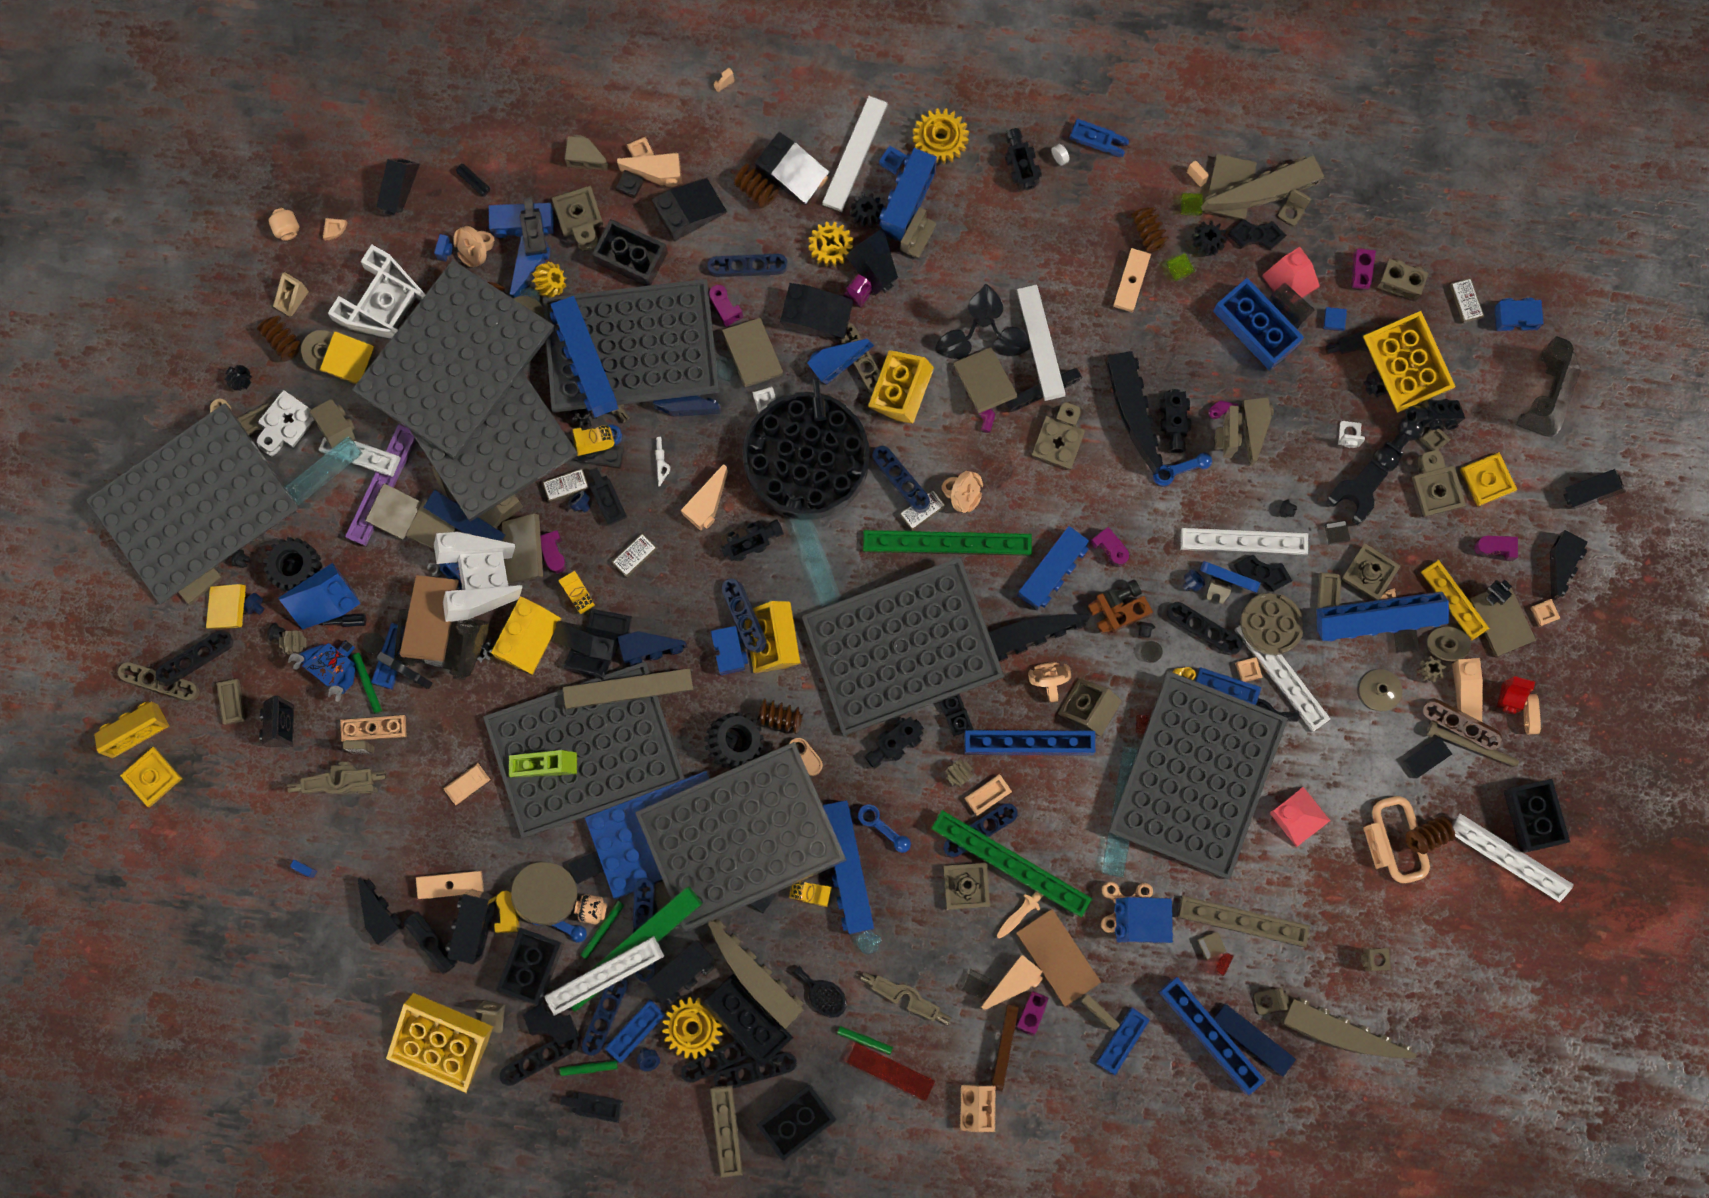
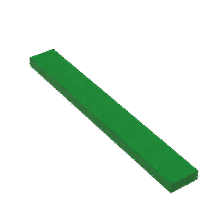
(947, 542)
(1011, 863)
(657, 927)

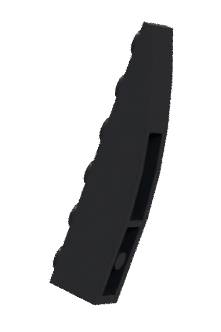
(1132, 406)
(1033, 631)

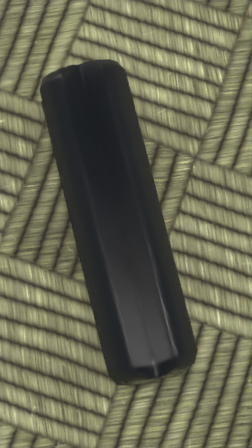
(472, 179)

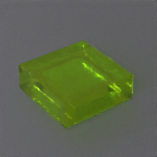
(1191, 204)
(1180, 267)

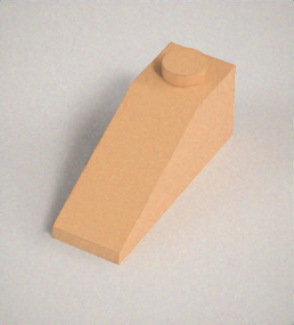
(656, 168)
(704, 504)
(1468, 686)
(1017, 980)

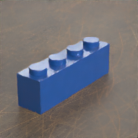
(1053, 568)

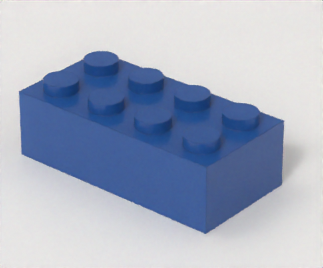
(909, 193)
(1258, 324)

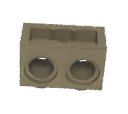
(1401, 285)

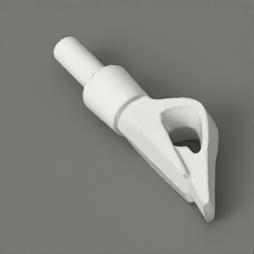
(659, 453)

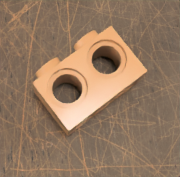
(977, 1108)

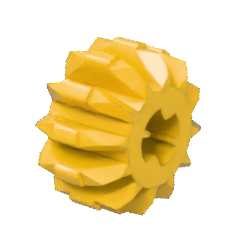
(549, 279)

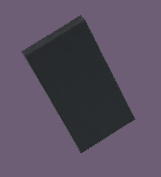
(747, 1020)

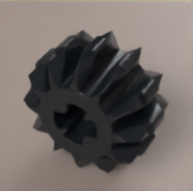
(861, 205)
(1217, 237)

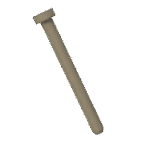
(1434, 730)

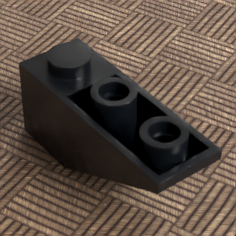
(1563, 560)
(377, 917)

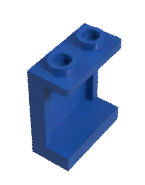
(1144, 920)

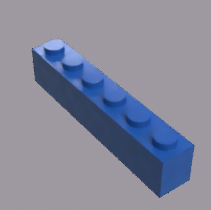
(584, 357)
(1382, 616)
(1029, 743)
(849, 873)
(1211, 1036)

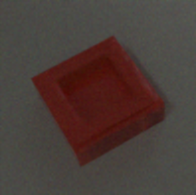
(1223, 964)

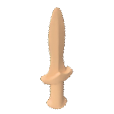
(1029, 904)

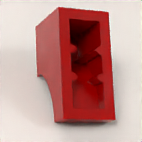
(1514, 694)

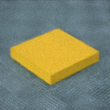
(346, 357)
(1488, 479)
(225, 606)
(151, 777)

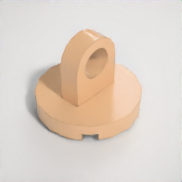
(471, 245)
(965, 491)
(1049, 676)

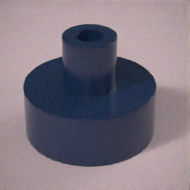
(579, 501)
(1193, 581)
(253, 604)
(648, 1059)

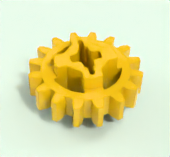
(828, 235)

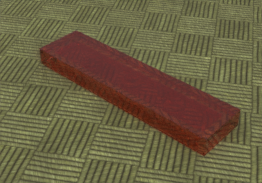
(891, 1071)

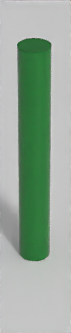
(367, 683)
(602, 930)

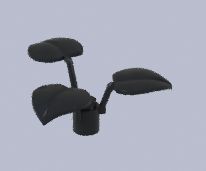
(985, 307)

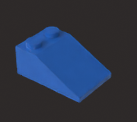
(320, 598)

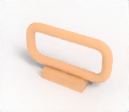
(1380, 844)

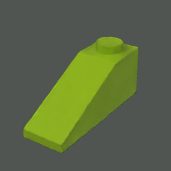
(543, 764)

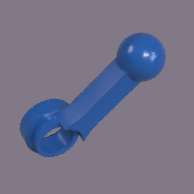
(1202, 461)
(901, 843)
(577, 933)

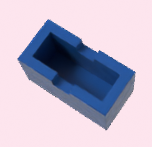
(1519, 313)
(728, 643)

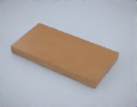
(426, 626)
(1058, 957)

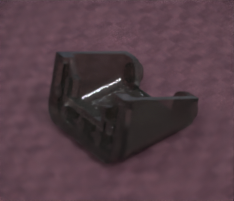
(1549, 412)
(462, 649)

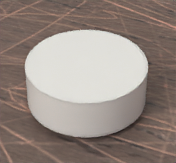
(1060, 154)

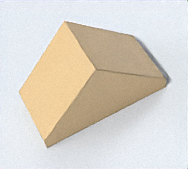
(289, 294)

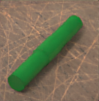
(865, 1040)
(588, 1068)

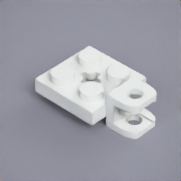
(276, 430)

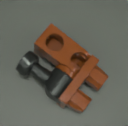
(1115, 612)

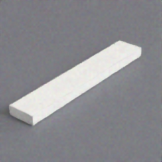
(855, 153)
(1041, 342)
(1244, 541)
(1290, 686)
(1511, 858)
(604, 976)

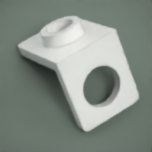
(1350, 441)

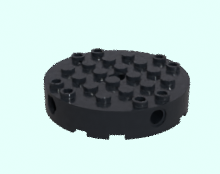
(812, 485)

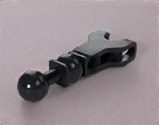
(1384, 460)

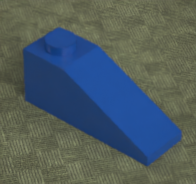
(524, 268)
(834, 360)

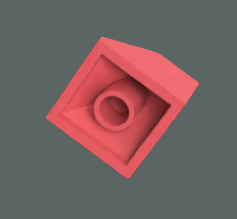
(1295, 271)
(1299, 816)

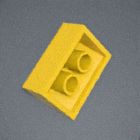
(901, 386)
(779, 630)
(526, 635)
(130, 729)

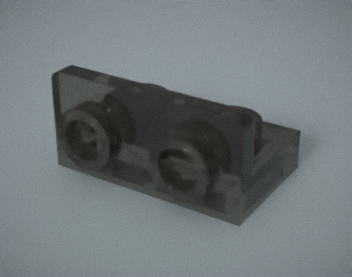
(1291, 305)

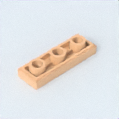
(1134, 270)
(386, 728)
(436, 885)

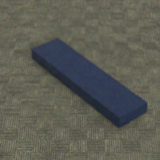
(453, 514)
(1254, 1040)

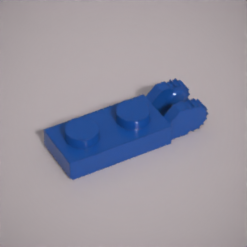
(1098, 137)

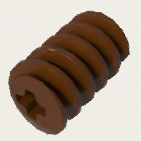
(754, 187)
(1149, 229)
(279, 338)
(780, 716)
(1430, 835)

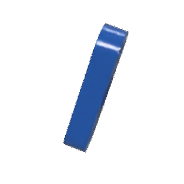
(1230, 576)

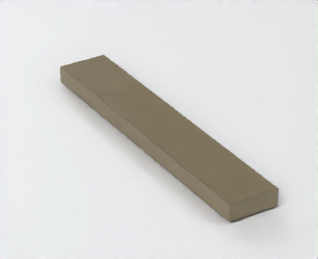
(628, 688)
(1243, 921)

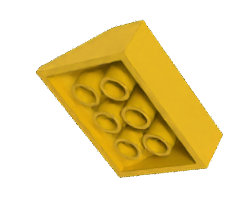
(1409, 361)
(439, 1042)

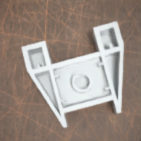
(383, 302)
(481, 574)

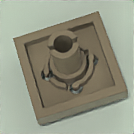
(1374, 565)
(966, 886)

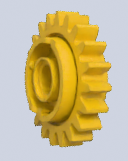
(941, 124)
(678, 1028)

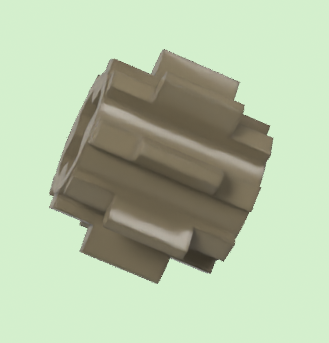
(292, 642)
(1425, 668)
(959, 773)

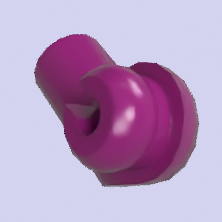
(1219, 409)
(988, 418)

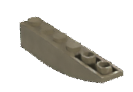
(1268, 187)
(757, 978)
(1339, 1031)

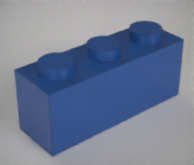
(506, 220)

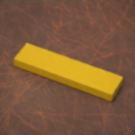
(1459, 604)

